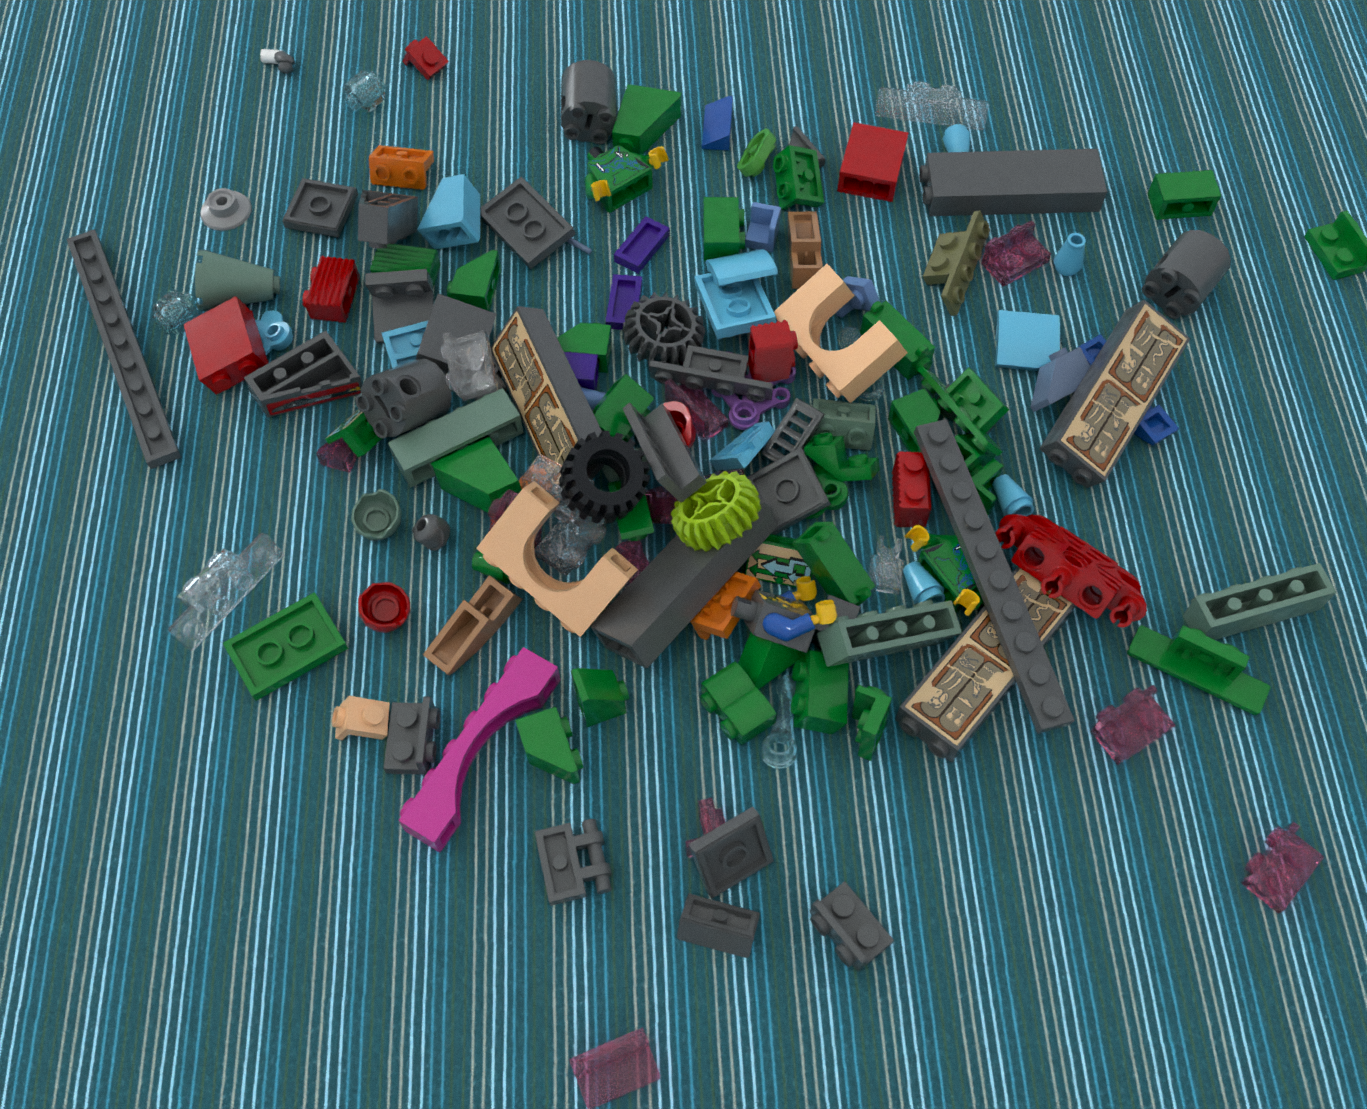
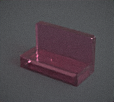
(704, 414)
(615, 1068)

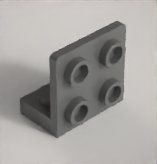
(399, 299)

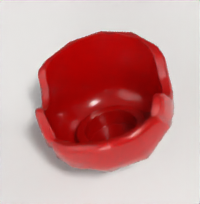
(383, 607)

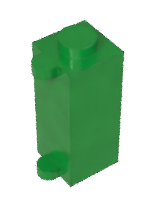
(918, 347)
(834, 563)

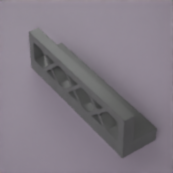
(666, 451)

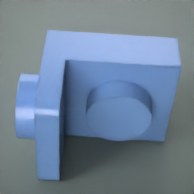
(864, 296)

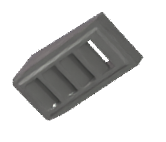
(777, 438)

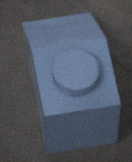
(1059, 377)

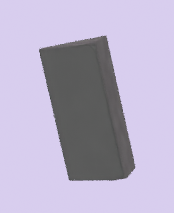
(718, 925)

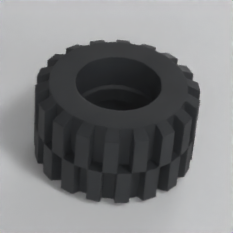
(618, 456)

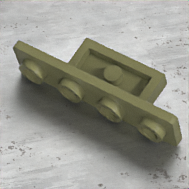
(955, 261)

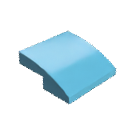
(741, 267)
(1026, 339)

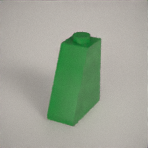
(645, 117)
(476, 474)

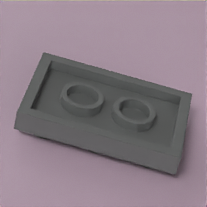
(526, 222)

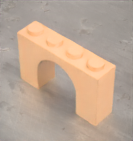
(848, 369)
(511, 549)

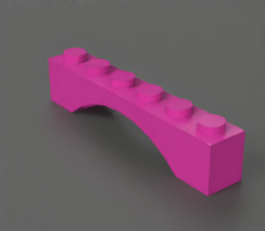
(436, 808)

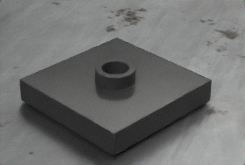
(320, 207)
(790, 489)
(731, 852)

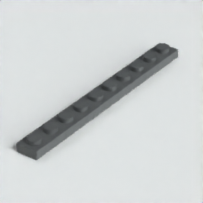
(123, 350)
(994, 578)

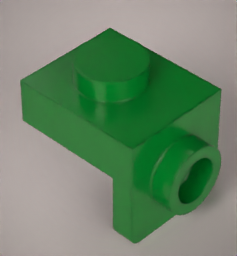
(983, 478)

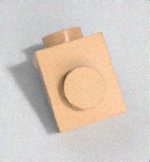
(361, 718)

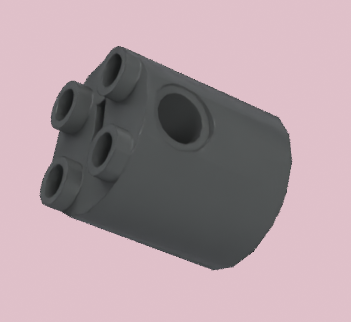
(588, 101)
(1187, 273)
(404, 397)

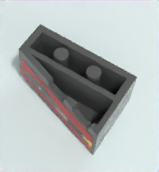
(304, 378)

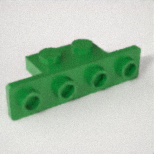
(973, 404)
(1203, 664)

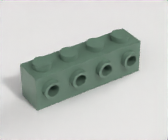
(488, 417)
(1260, 602)
(888, 632)

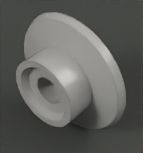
(225, 209)

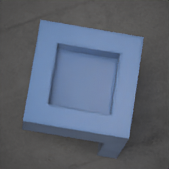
(763, 227)

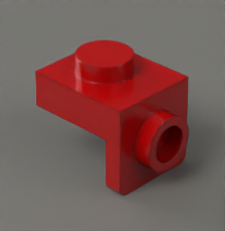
(425, 57)

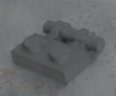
(561, 865)

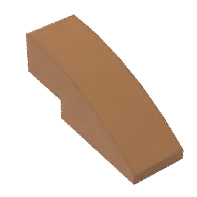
(803, 246)
(472, 625)

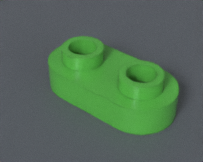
(756, 153)

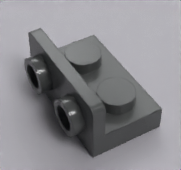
(411, 736)
(850, 927)

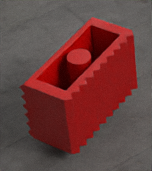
(331, 289)
(771, 351)
(911, 490)

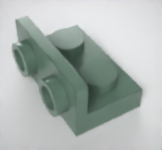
(851, 420)

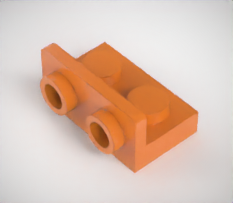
(400, 167)
(716, 615)

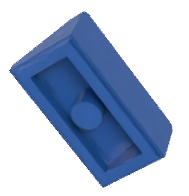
(717, 124)

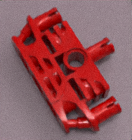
(1072, 568)

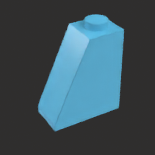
(452, 214)

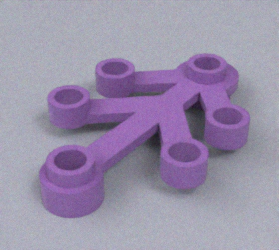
(753, 410)

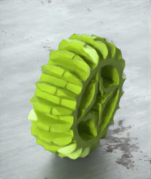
(717, 512)

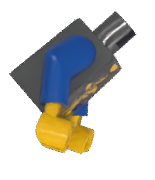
(783, 616)

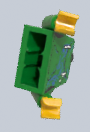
(620, 175)
(948, 565)

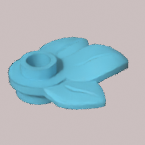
(274, 331)

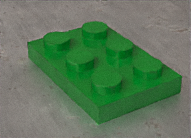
(285, 646)

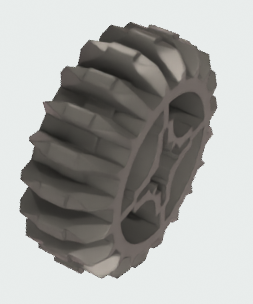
(650, 317)

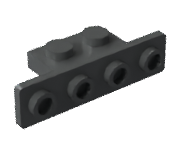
(715, 371)

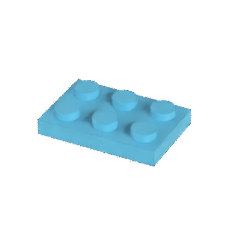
(734, 306)

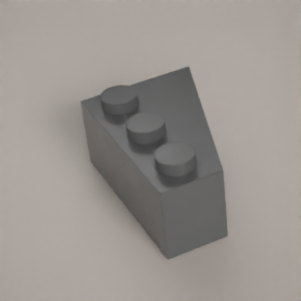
(386, 217)

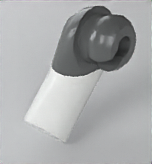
(278, 57)

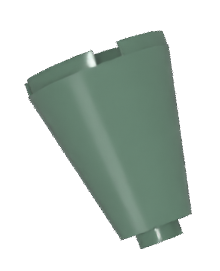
(225, 277)

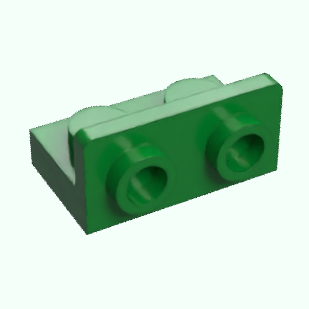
(798, 177)
(1340, 246)
(872, 711)

